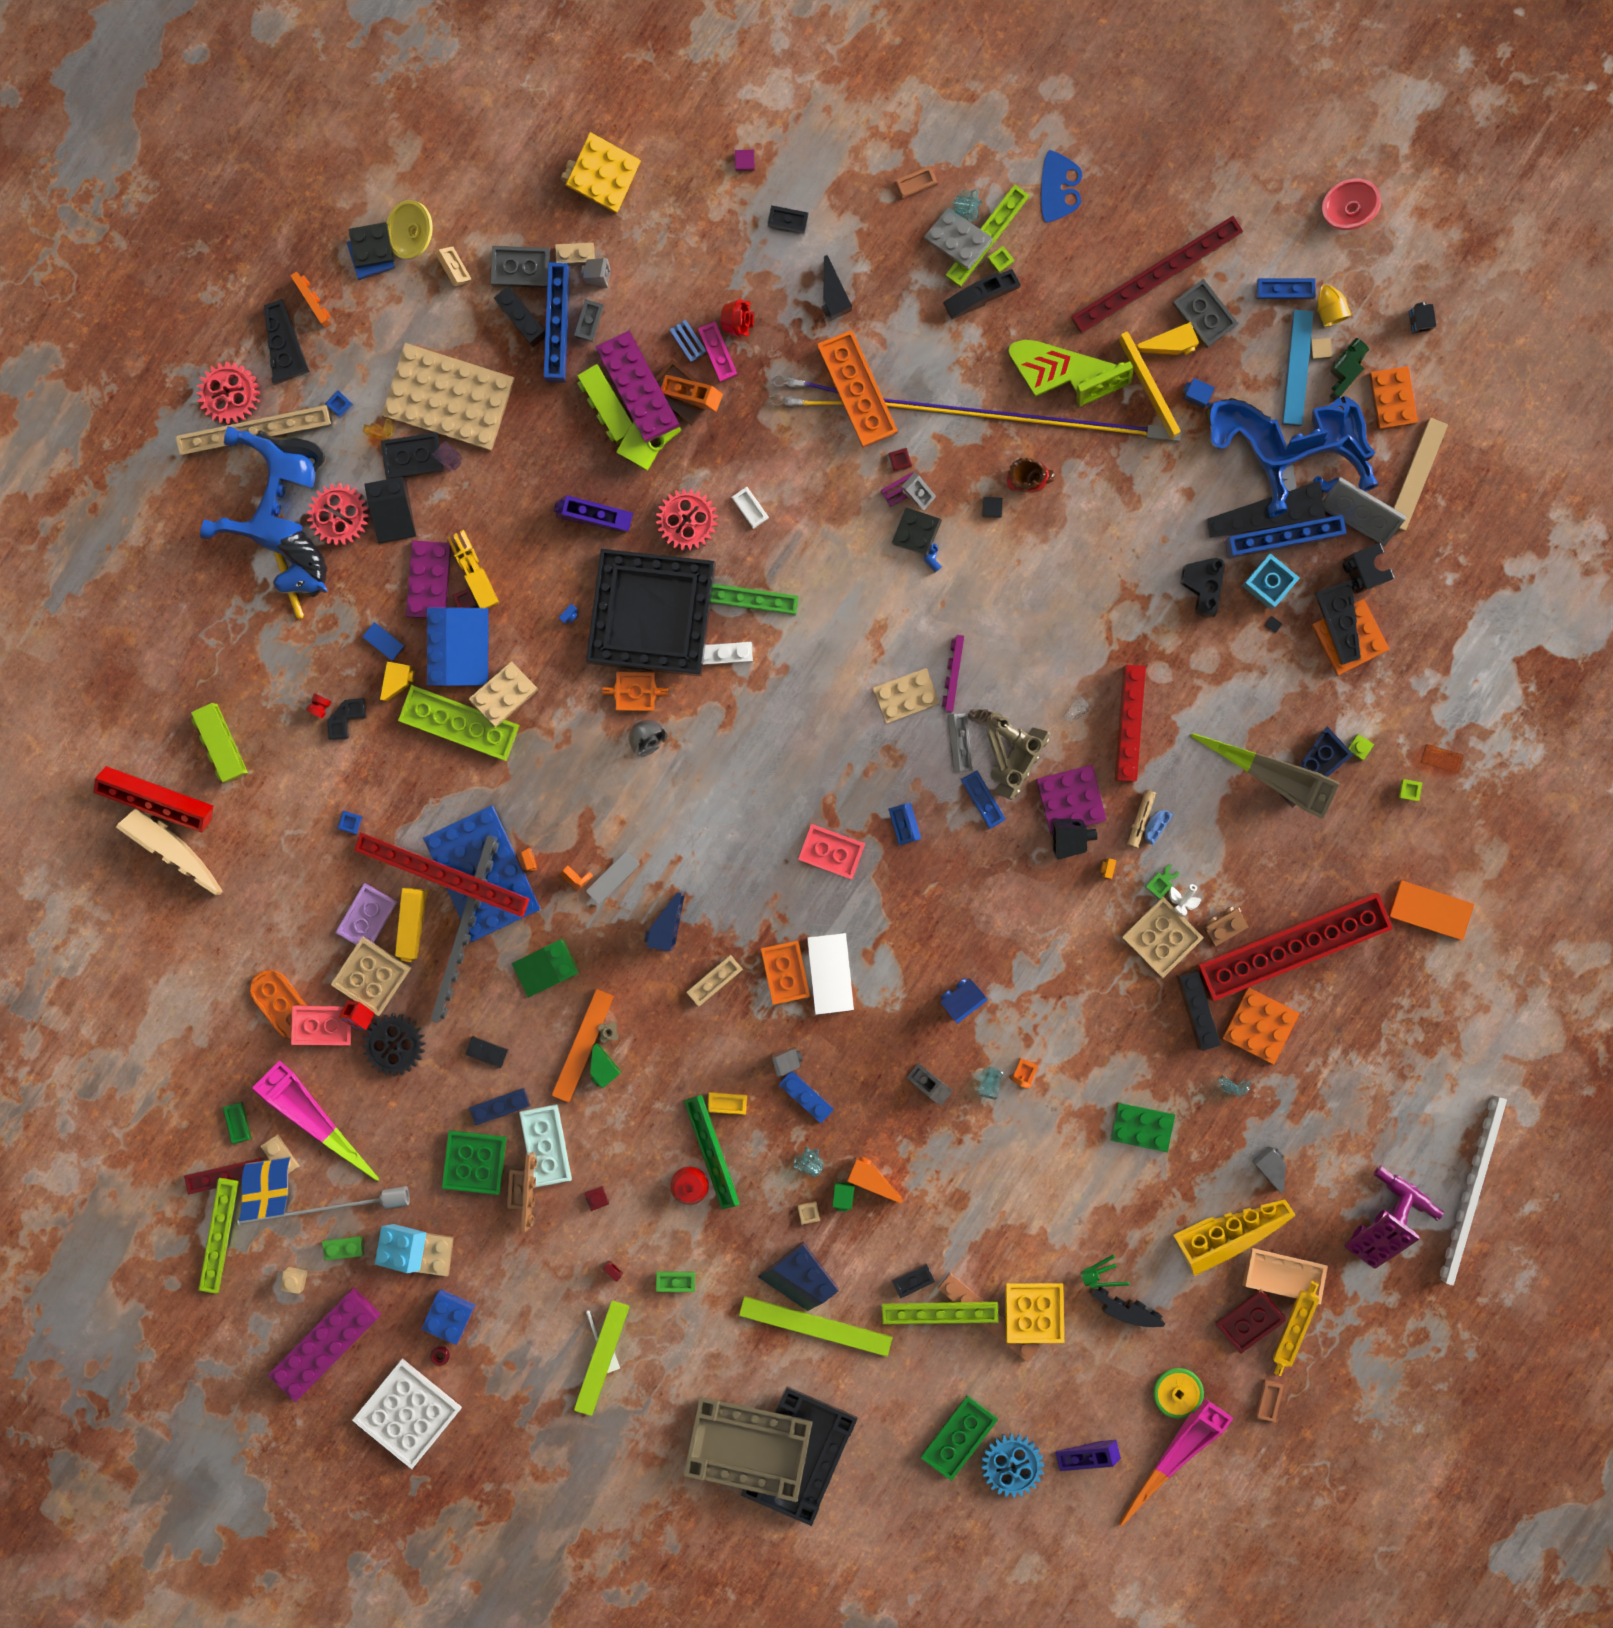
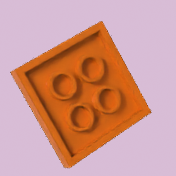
(1370, 639)
(1260, 1025)

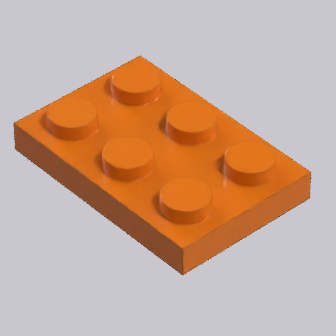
(1393, 397)
(785, 972)

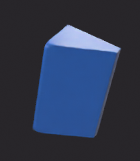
(904, 823)

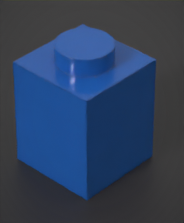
(1197, 392)

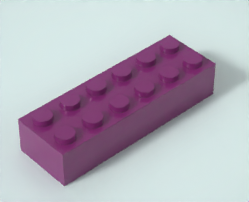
(324, 1344)

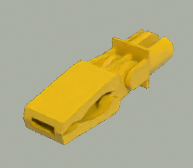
(476, 579)

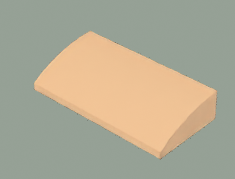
(1282, 1274)

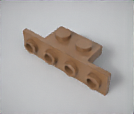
(521, 1190)

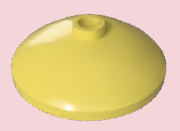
(409, 229)

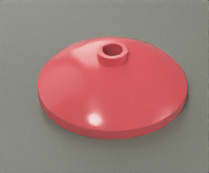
(1351, 196)

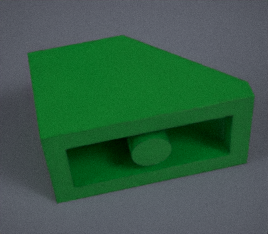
(602, 1067)

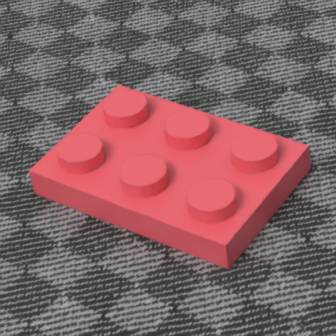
(831, 851)
(319, 1026)

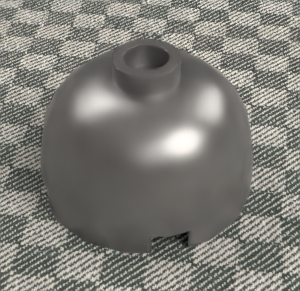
(646, 736)

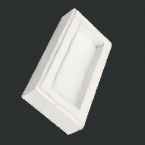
(750, 507)

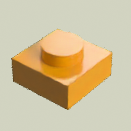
(1107, 868)

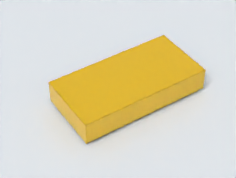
(727, 1103)

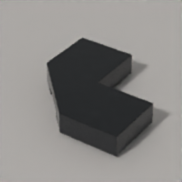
(338, 721)

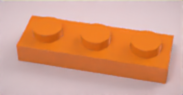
(312, 299)

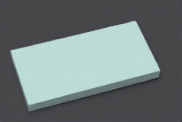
(545, 1137)

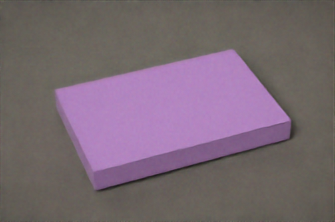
(366, 915)

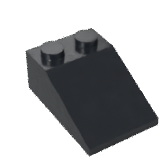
(390, 509)

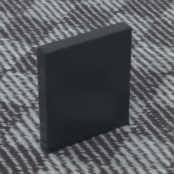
(1273, 624)

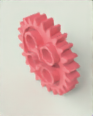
(224, 376)
(348, 500)
(673, 509)

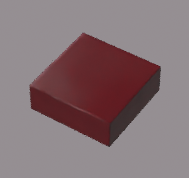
(900, 459)
(465, 599)
(613, 1271)

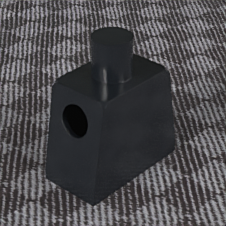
(1070, 837)

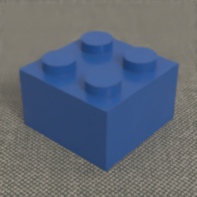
(448, 1317)

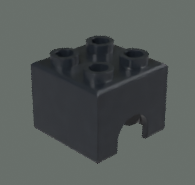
(1363, 571)

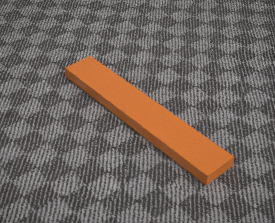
(582, 1045)

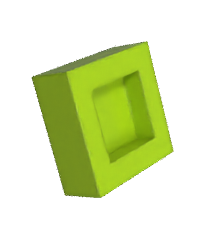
(1000, 259)
(1360, 746)
(1410, 790)

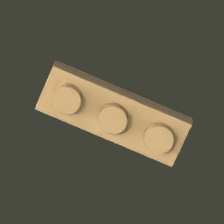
(714, 980)

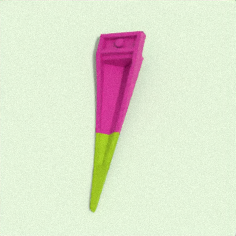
(290, 1098)

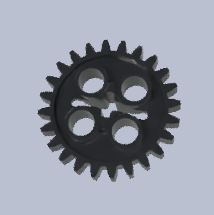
(406, 1056)

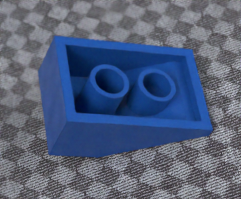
(962, 1000)

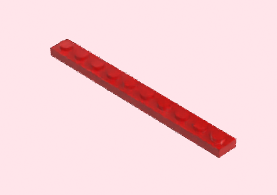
(442, 874)

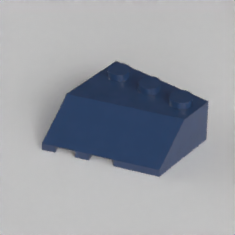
(801, 1278)

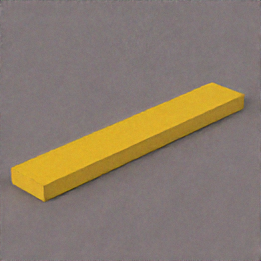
(1149, 385)

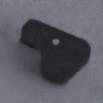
(1197, 577)

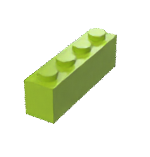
(606, 403)
(219, 743)

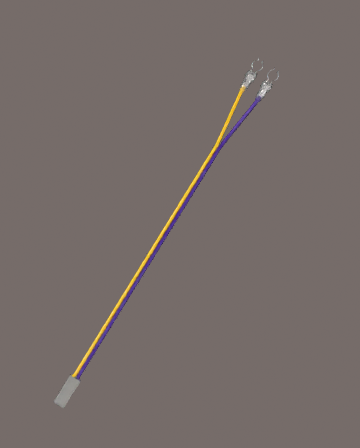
(1153, 432)

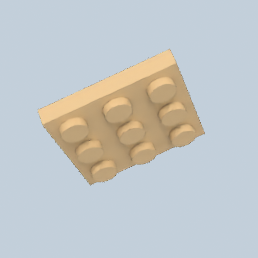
(1162, 937)
(371, 976)

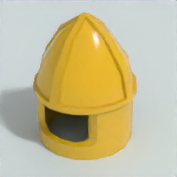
(1332, 306)

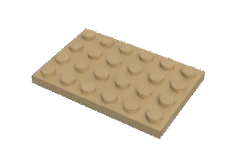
(448, 396)

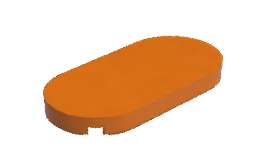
(275, 999)

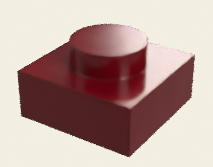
(596, 1198)

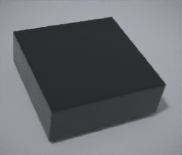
(992, 507)

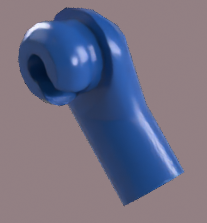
(1326, 486)
(931, 558)

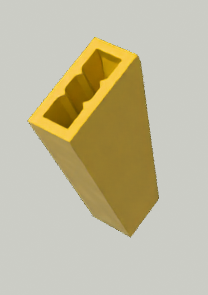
(410, 923)

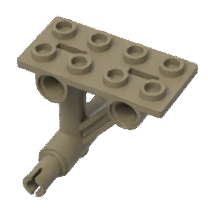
(1026, 748)

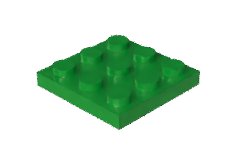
(474, 1162)

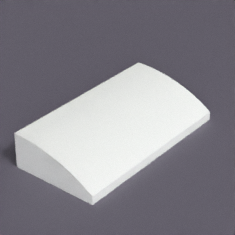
(830, 973)

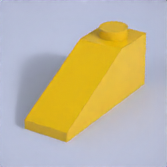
(1172, 342)

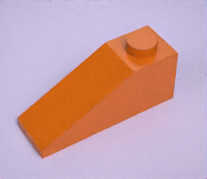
(692, 392)
(869, 1177)

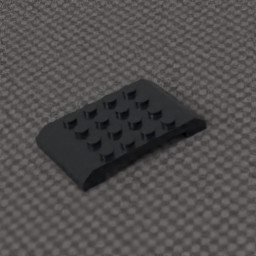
(826, 1443)

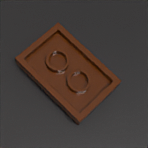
(686, 411)

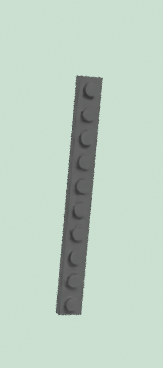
(462, 938)

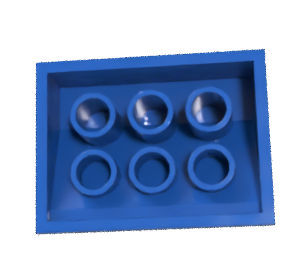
(457, 646)

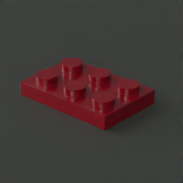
(1250, 1321)

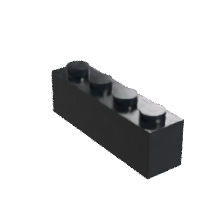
(1198, 1010)

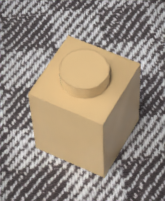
(293, 1280)

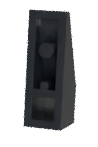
(834, 296)

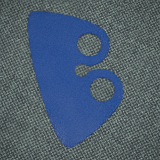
(1053, 177)

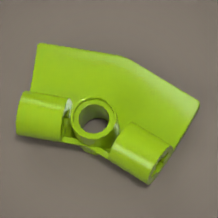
(638, 451)

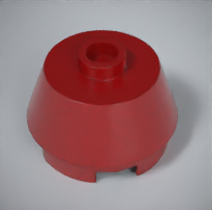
(737, 318)
(689, 1185)

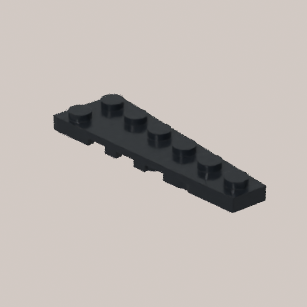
(1302, 505)

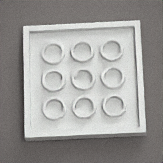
(407, 1413)

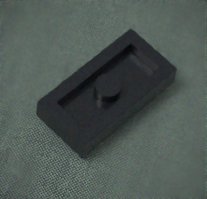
(788, 219)
(486, 1051)
(913, 1280)

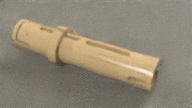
(1141, 818)

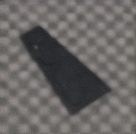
(285, 351)
(1340, 618)

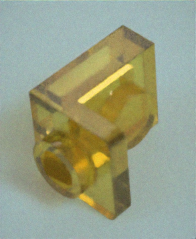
(376, 431)

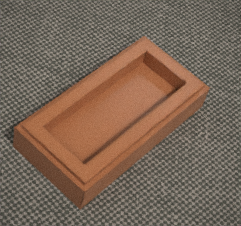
(916, 182)
(1269, 1400)

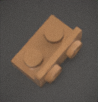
(1225, 926)

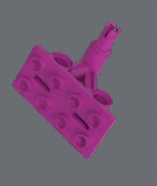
(1389, 1231)

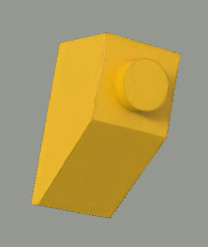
(396, 680)

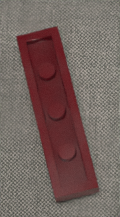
(208, 1179)

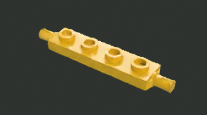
(1295, 1328)

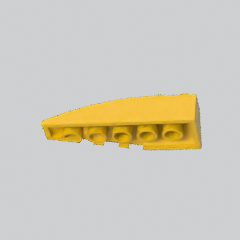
(1227, 1236)

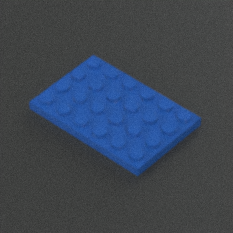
(461, 849)

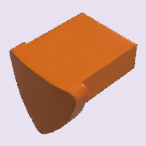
(527, 860)
(573, 879)
(1024, 1073)

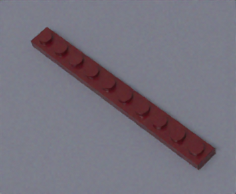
(1157, 274)

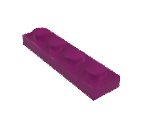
(954, 666)

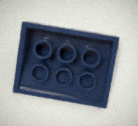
(664, 930)

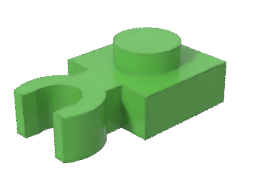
(1160, 883)

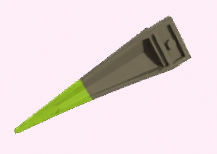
(1301, 786)

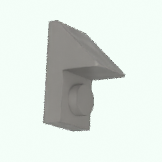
(918, 491)

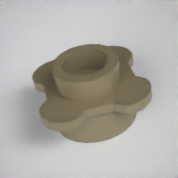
(604, 1028)

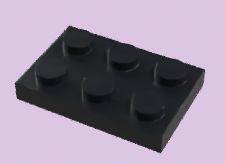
(411, 455)

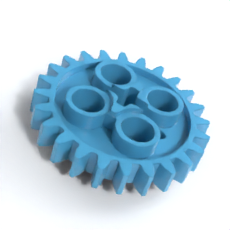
(1007, 1448)

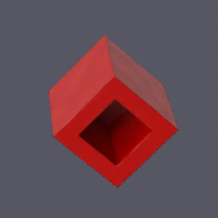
(356, 1015)

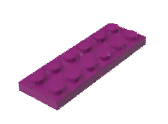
(637, 386)

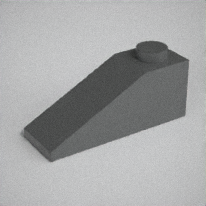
(786, 1061)

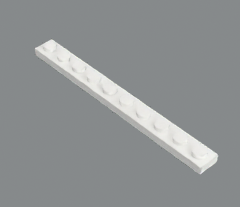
(1470, 1197)

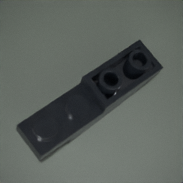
(981, 292)
(1131, 1313)

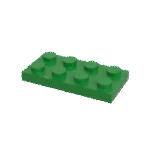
(959, 1437)

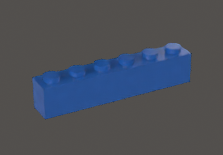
(557, 322)
(1285, 536)

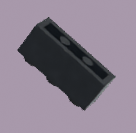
(520, 316)

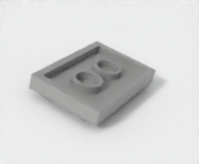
(958, 238)

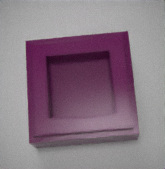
(744, 160)

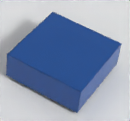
(338, 404)
(349, 822)

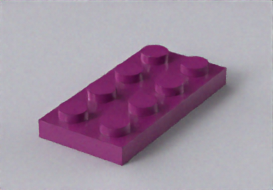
(428, 577)

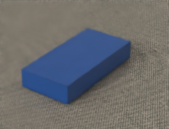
(383, 641)

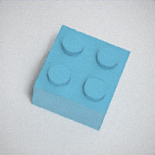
(1270, 581)
(400, 1248)

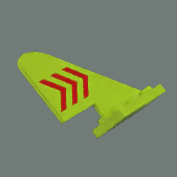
(1050, 366)

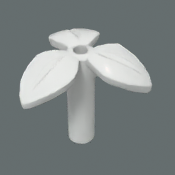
(1186, 901)

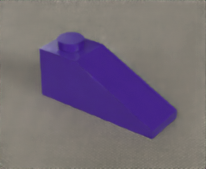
(1089, 1456)

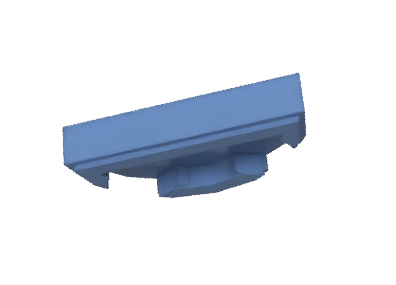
(1157, 825)

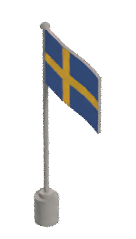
(267, 1193)

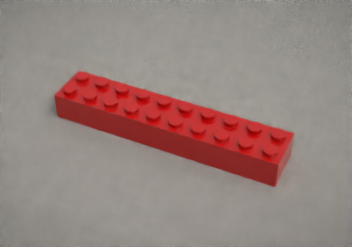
(1294, 946)

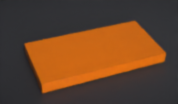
(1431, 910)

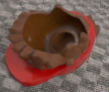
(1028, 476)

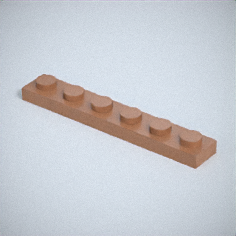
(959, 1292)

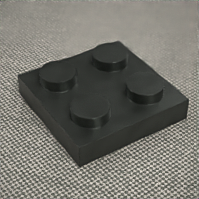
(371, 245)
(916, 531)

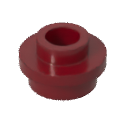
(440, 1361)

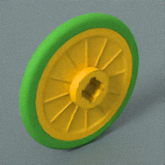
(1166, 1388)

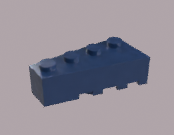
(1324, 756)

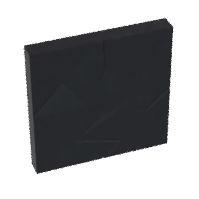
(651, 612)

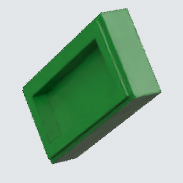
(237, 1123)

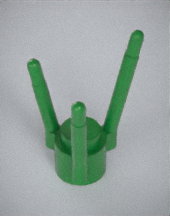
(1091, 1275)

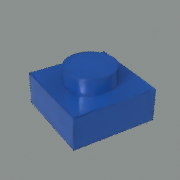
(569, 614)

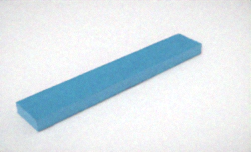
(1297, 367)

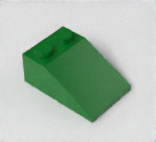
(545, 967)

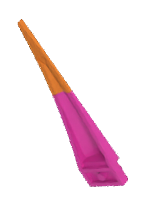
(1195, 1434)

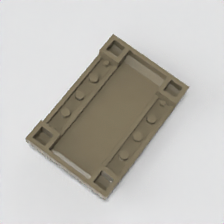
(748, 1448)

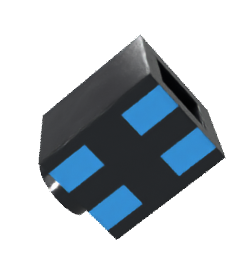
(1422, 318)

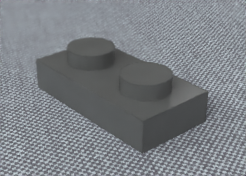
(589, 320)

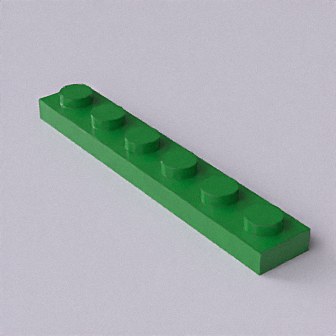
(711, 1152)

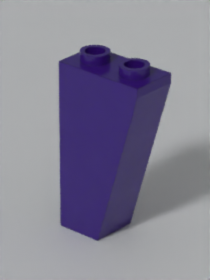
(592, 514)

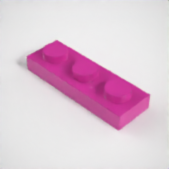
(717, 351)

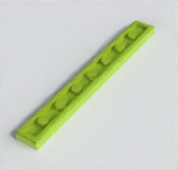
(815, 1326)

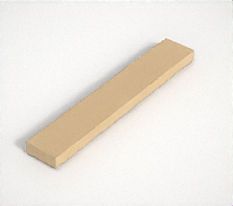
(1419, 469)

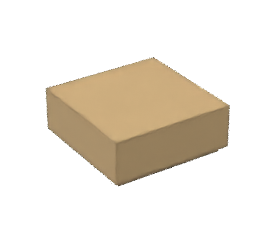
(1321, 348)
(808, 1212)

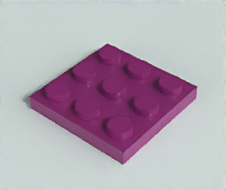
(1072, 796)

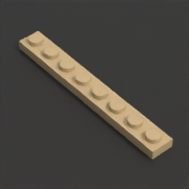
(271, 425)

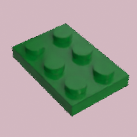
(1142, 1127)

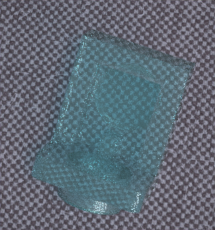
(990, 1083)
(1228, 1086)

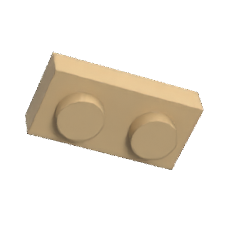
(574, 253)
(453, 266)
(277, 1149)

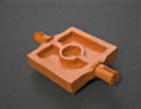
(635, 691)

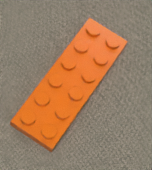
(857, 388)

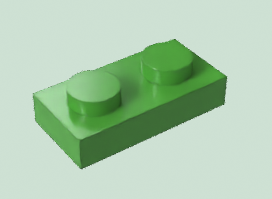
(343, 1248)
(675, 1281)

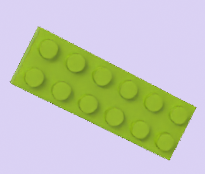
(457, 723)

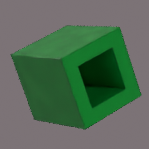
(843, 1196)

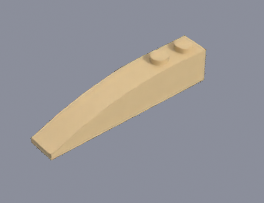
(159, 839)

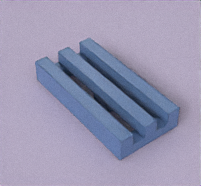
(679, 327)

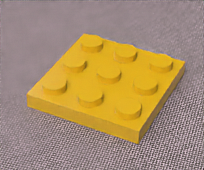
(603, 172)
(1034, 1312)

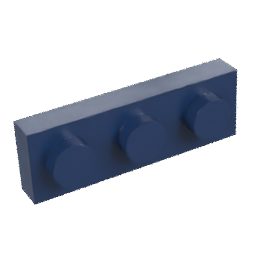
(499, 1106)

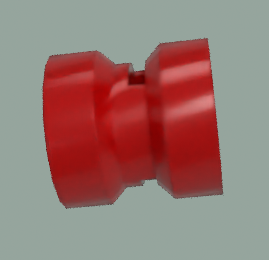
(318, 706)

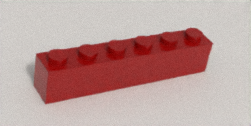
(1130, 723)
(153, 799)

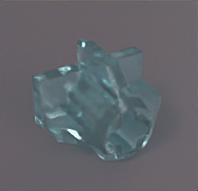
(967, 204)
(809, 1162)

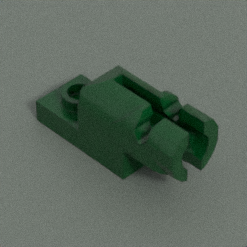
(1348, 367)

